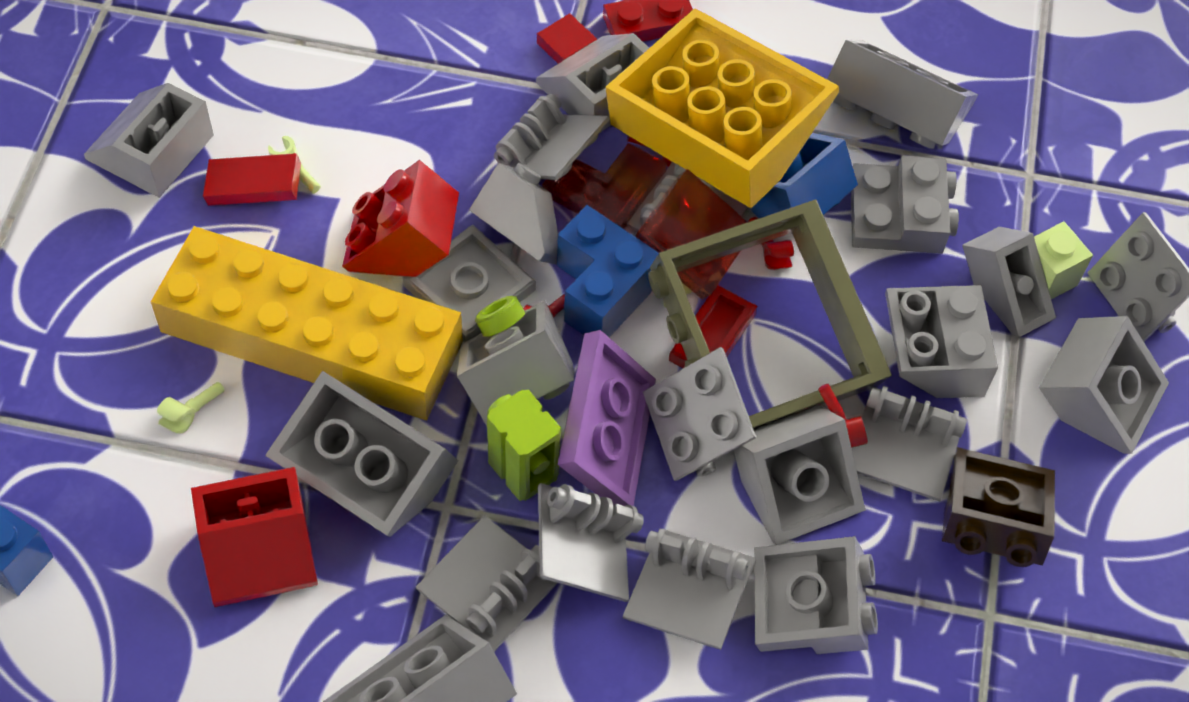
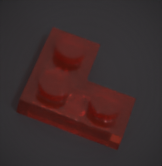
(612, 193)

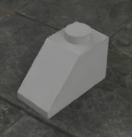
(519, 210)
(1011, 278)

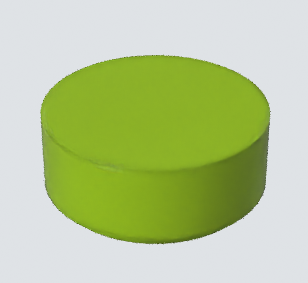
(499, 315)

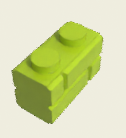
(523, 443)

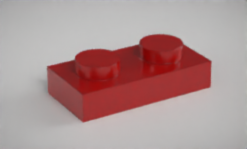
(644, 17)

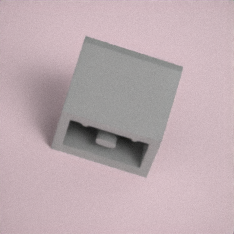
(584, 75)
(154, 138)
(943, 339)

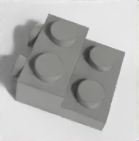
(904, 205)
(814, 596)

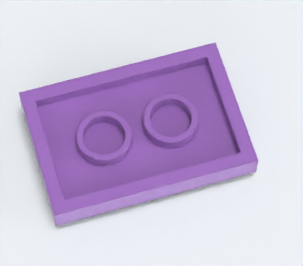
(606, 420)

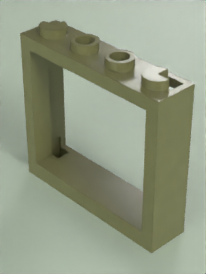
(829, 279)

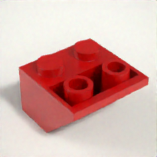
(402, 224)
(254, 536)

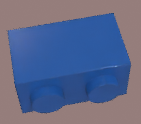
(818, 172)

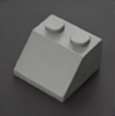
(516, 359)
(1105, 381)
(800, 473)

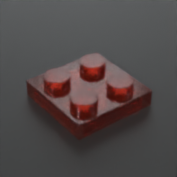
(688, 214)

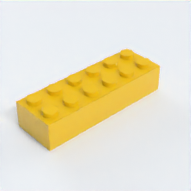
(308, 321)

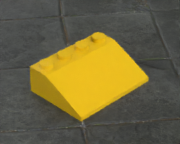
(720, 105)

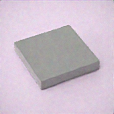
(471, 279)

